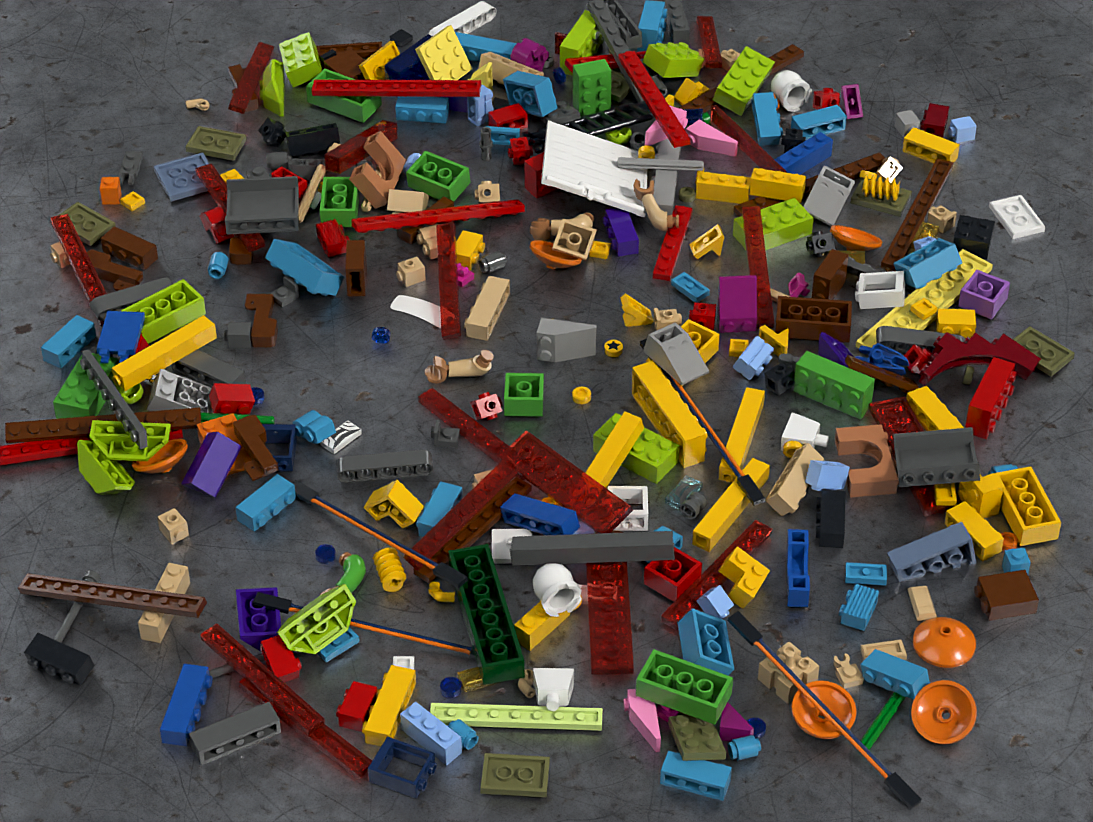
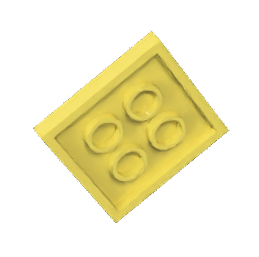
(444, 56)

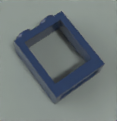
(285, 434)
(407, 752)

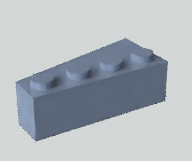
(932, 553)

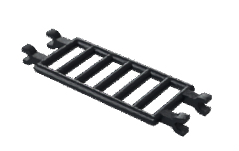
(630, 120)

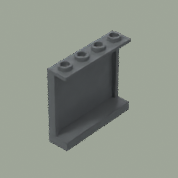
(262, 205)
(936, 457)

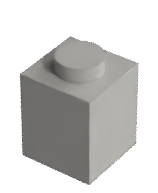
(906, 121)

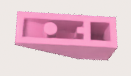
(656, 134)
(710, 139)
(644, 717)

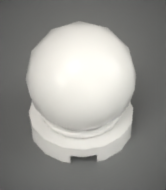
(790, 90)
(556, 589)

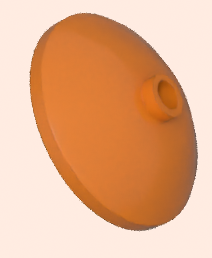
(855, 239)
(552, 258)
(164, 459)
(944, 642)
(835, 698)
(942, 698)

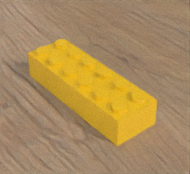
(668, 412)

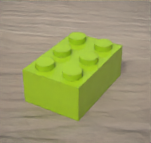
(300, 59)
(673, 60)

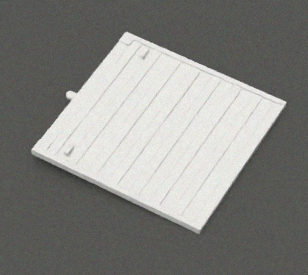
(590, 168)

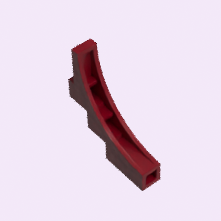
(951, 352)

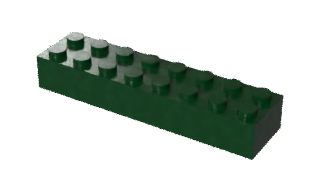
(487, 616)

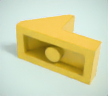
(689, 91)
(708, 241)
(635, 312)
(777, 341)

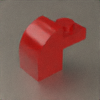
(214, 221)

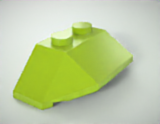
(273, 87)
(117, 443)
(102, 474)
(319, 621)

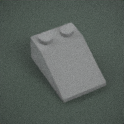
(565, 340)

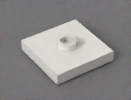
(502, 543)

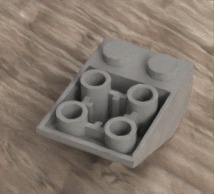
(828, 195)
(675, 353)
(176, 392)

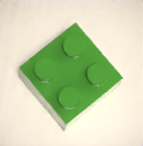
(524, 394)

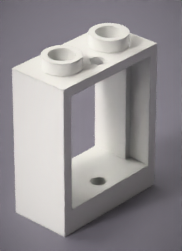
(880, 298)
(637, 518)

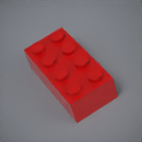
(991, 397)

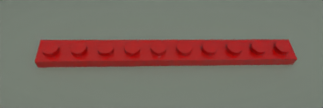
(403, 88)
(654, 99)
(433, 216)
(49, 449)

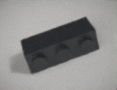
(312, 139)
(831, 518)
(58, 659)

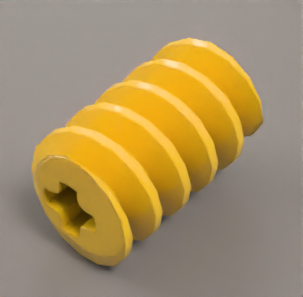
(881, 188)
(389, 569)

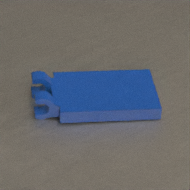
(120, 334)

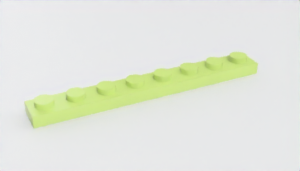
(519, 716)

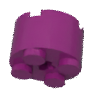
(530, 54)

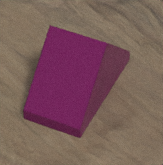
(850, 101)
(733, 725)

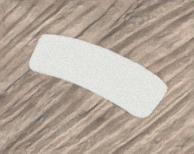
(418, 308)

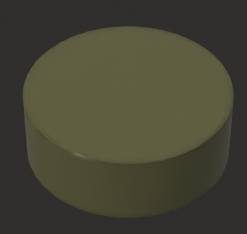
(687, 194)
(968, 375)

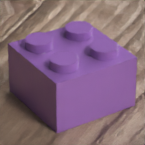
(984, 294)

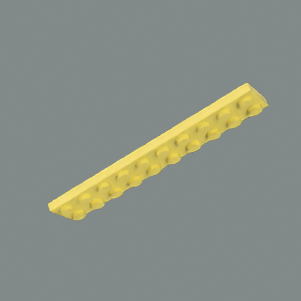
(940, 292)

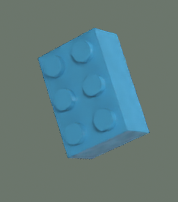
(652, 23)
(531, 92)
(929, 263)
(706, 641)

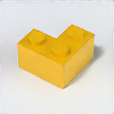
(982, 495)
(396, 502)
(745, 573)

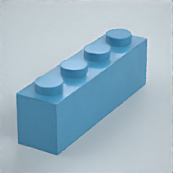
(476, 45)

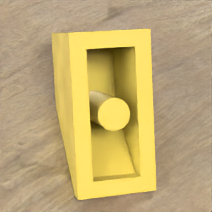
(485, 75)

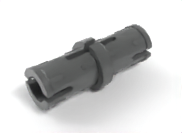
(486, 143)

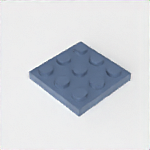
(180, 176)

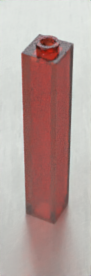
(352, 151)

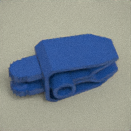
(884, 358)

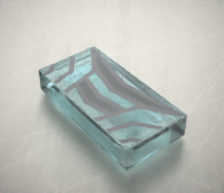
(682, 491)

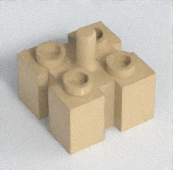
(804, 669)

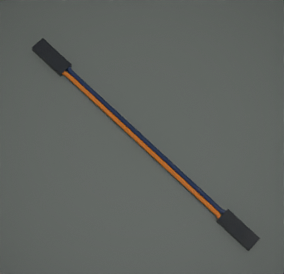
(744, 481)
(440, 570)
(284, 605)
(894, 781)

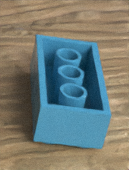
(304, 267)

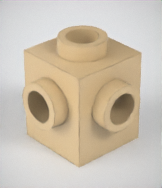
(487, 186)

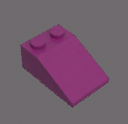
(737, 304)

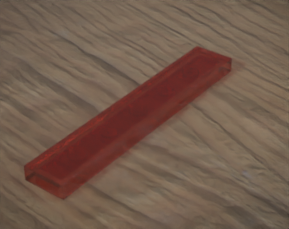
(709, 42)

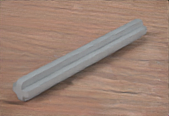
(665, 164)

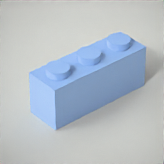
(431, 733)

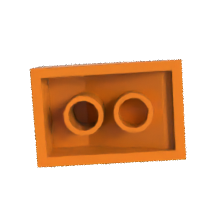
(225, 426)

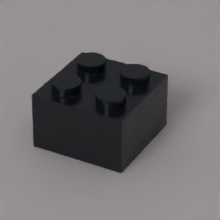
(974, 235)

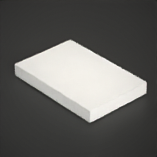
(1017, 216)

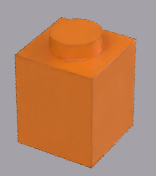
(110, 190)

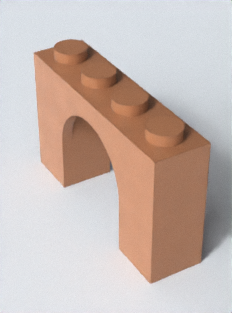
(390, 164)
(873, 442)

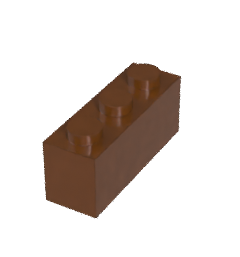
(129, 248)

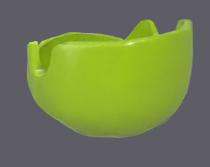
(619, 136)
(131, 395)

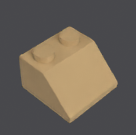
(406, 201)
(574, 239)

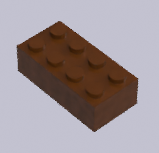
(810, 317)

